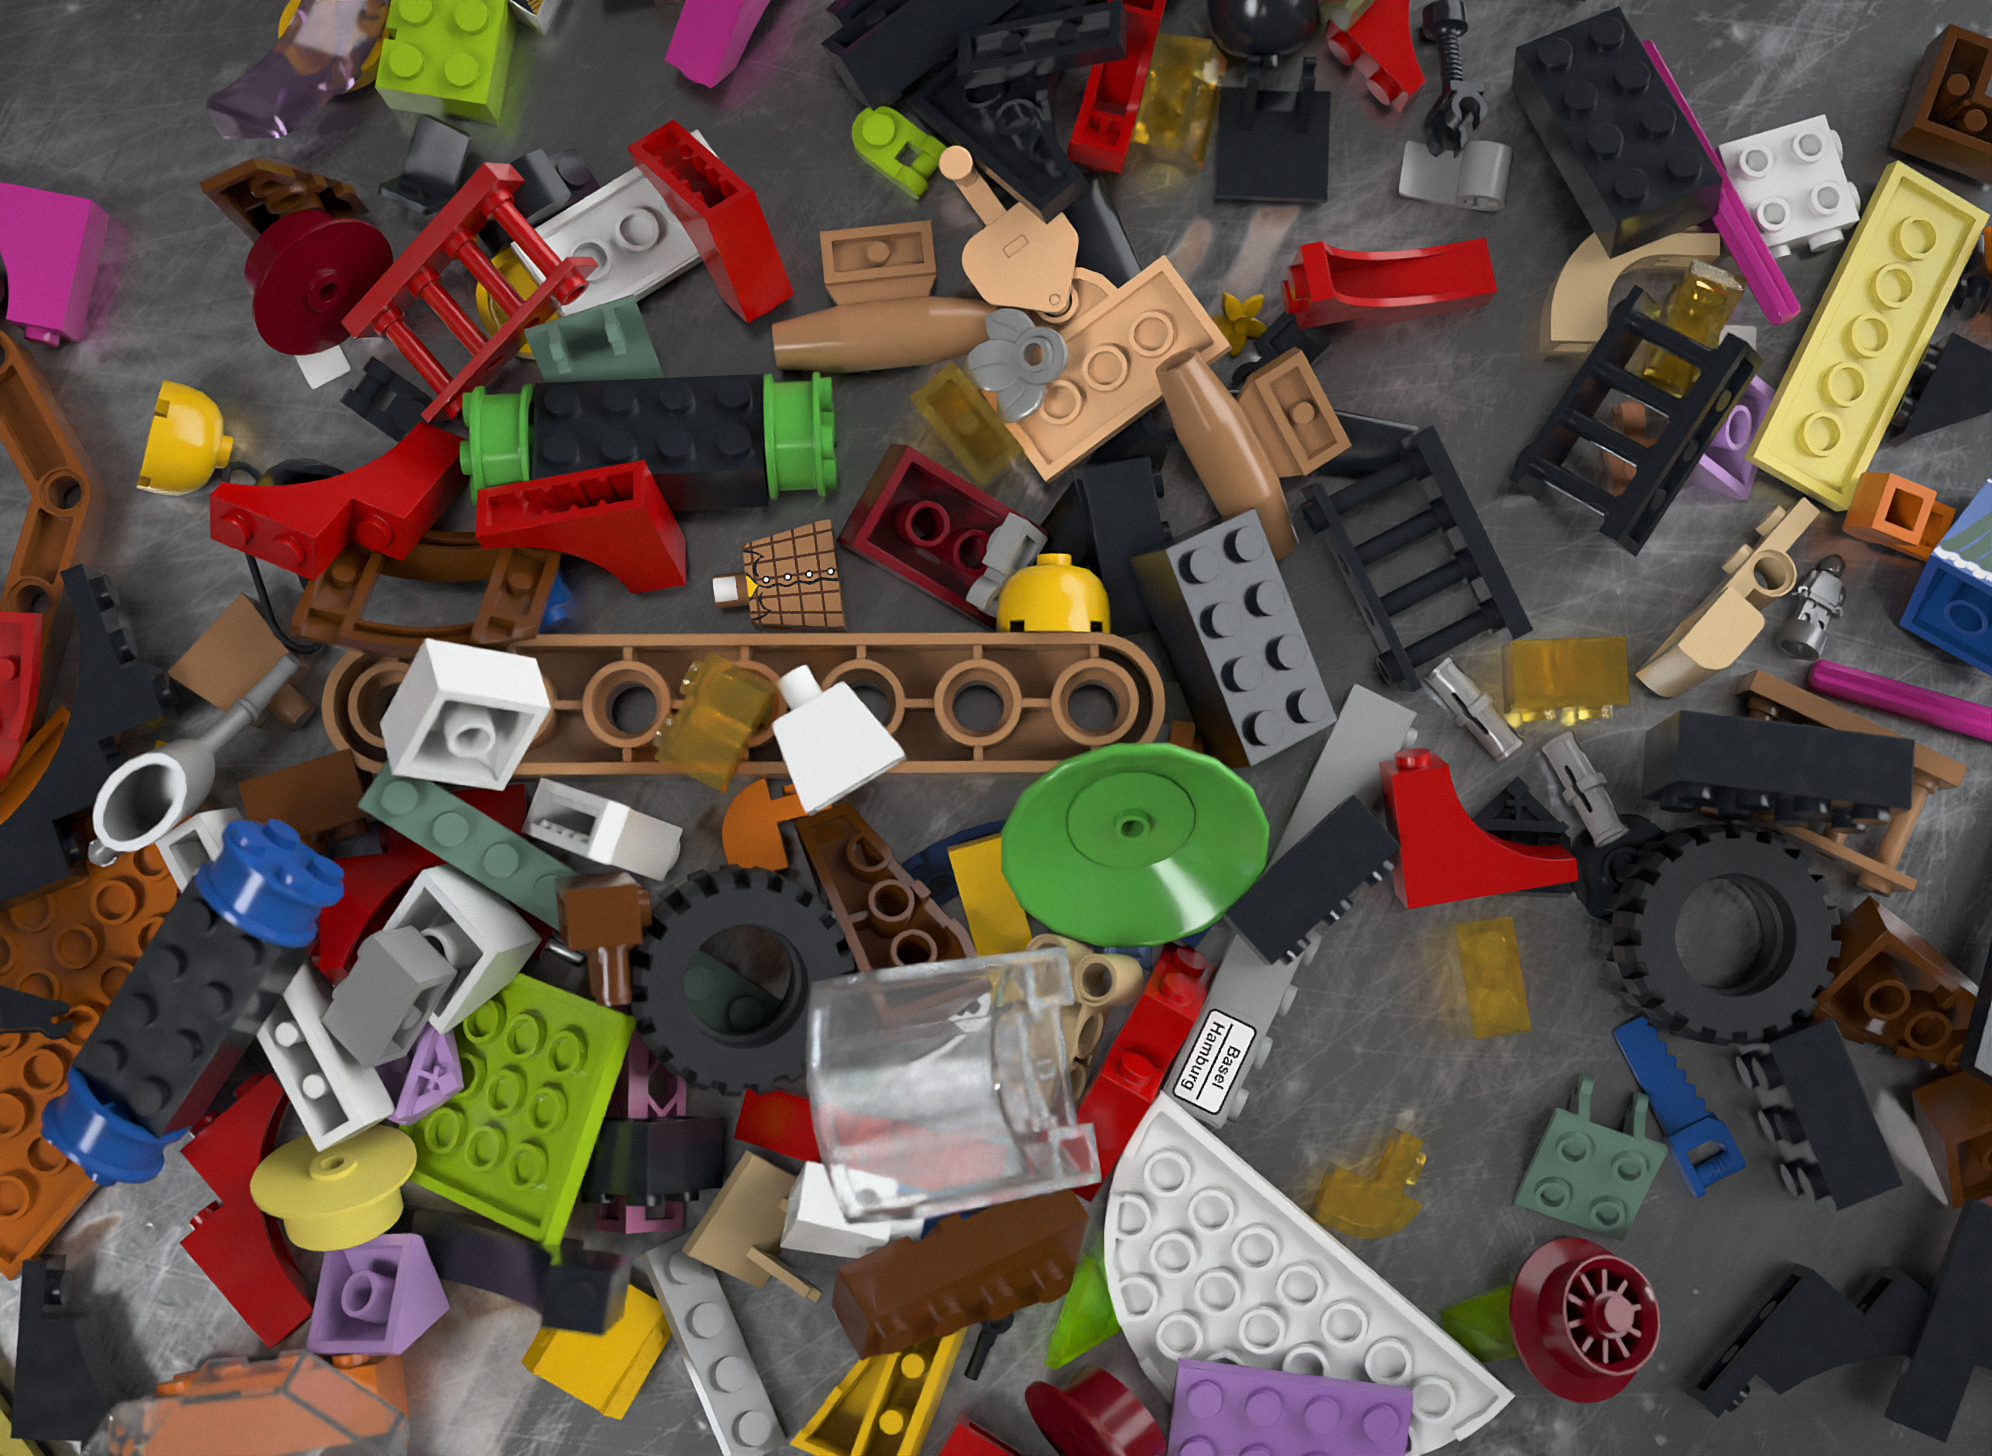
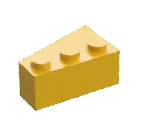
(884, 1403)

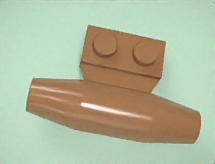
(882, 307)
(1248, 442)

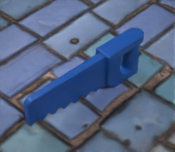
(1677, 1108)

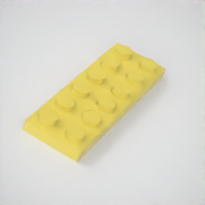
(1867, 336)

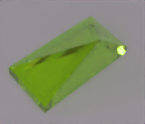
(1085, 1315)
(1482, 1325)

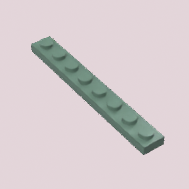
(527, 876)

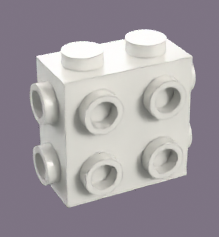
(1793, 185)

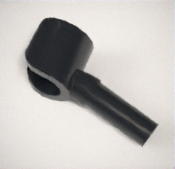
(1974, 282)
(985, 1341)

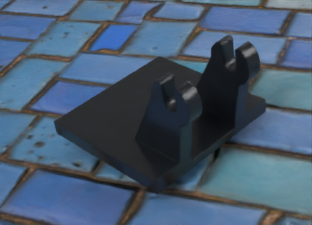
(1273, 140)
(31, 1014)

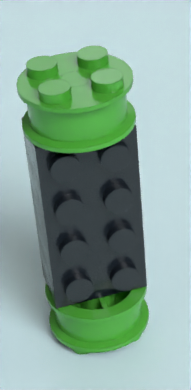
(701, 436)

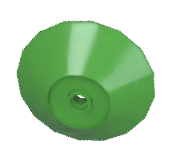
(1134, 845)

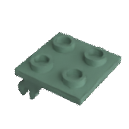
(595, 345)
(1591, 1171)

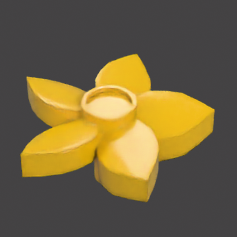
(1239, 320)

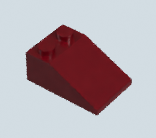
(926, 527)

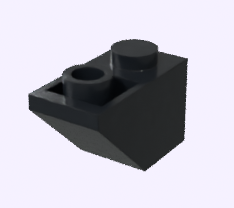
(1948, 392)

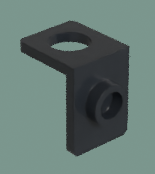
(430, 166)

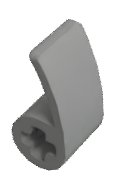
(1470, 181)

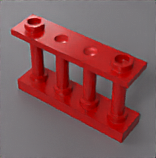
(417, 277)

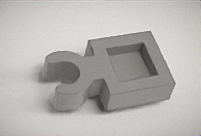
(1008, 550)

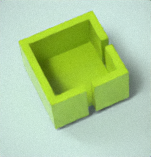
(447, 58)

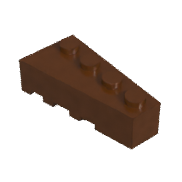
(961, 1273)

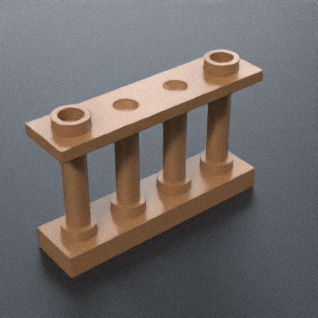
(1776, 699)

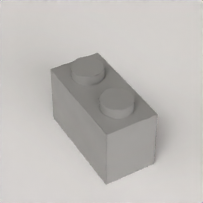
(388, 995)

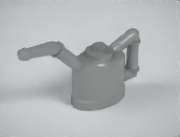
(173, 780)

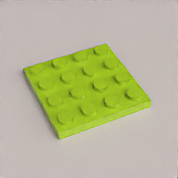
(530, 1106)

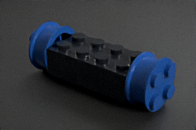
(192, 1003)

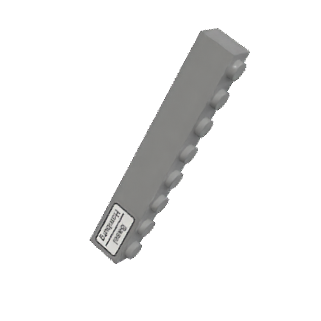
(1244, 991)

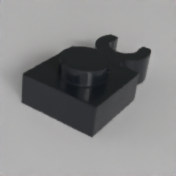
(1280, 338)

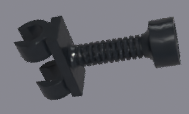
(1445, 23)

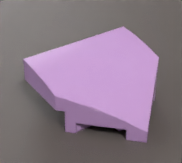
(423, 1077)

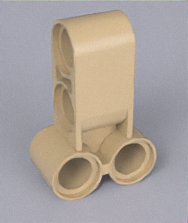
(1086, 1019)

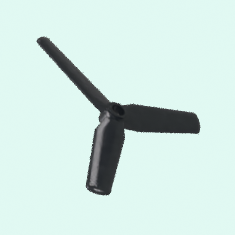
(1108, 251)

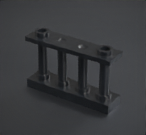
(1660, 467)
(1446, 512)

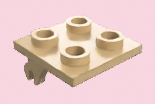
(746, 1227)

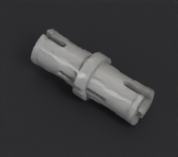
(1474, 709)
(1585, 789)

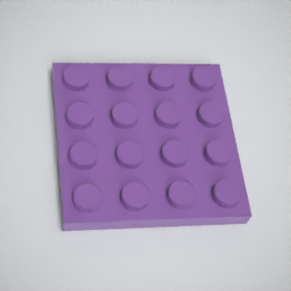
(1283, 1413)

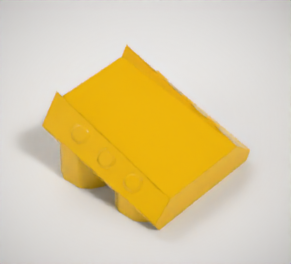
(607, 1368)

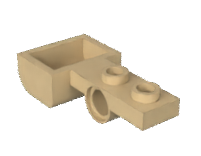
(1730, 614)

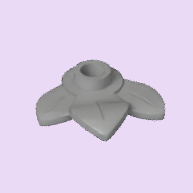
(1007, 363)

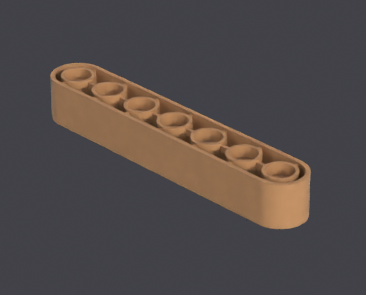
(913, 670)

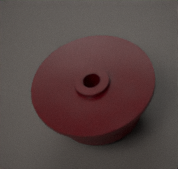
(310, 276)
(1582, 1319)
(1094, 1417)

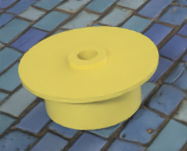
(338, 1193)

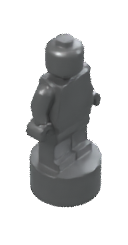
(1820, 597)

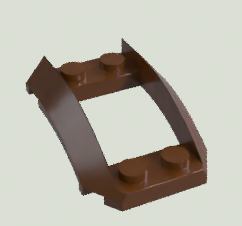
(509, 612)

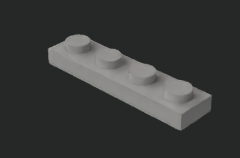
(713, 1350)

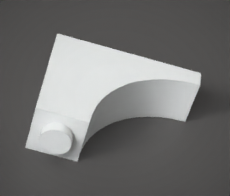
(602, 830)

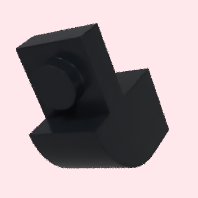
(549, 188)

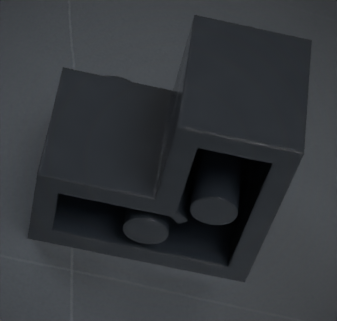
(654, 1159)

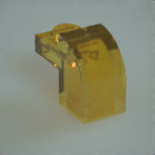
(1698, 310)
(1377, 1205)

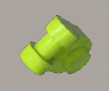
(881, 140)

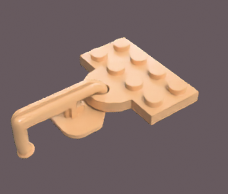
(1109, 332)

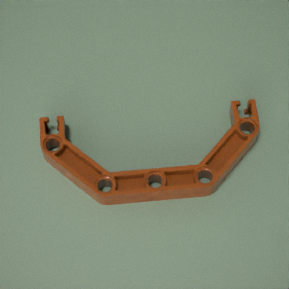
(51, 536)

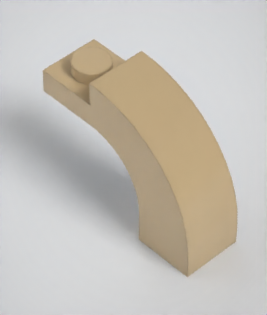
(1578, 296)

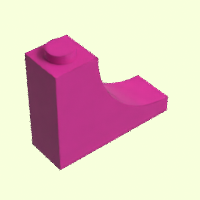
(713, 37)
(50, 260)

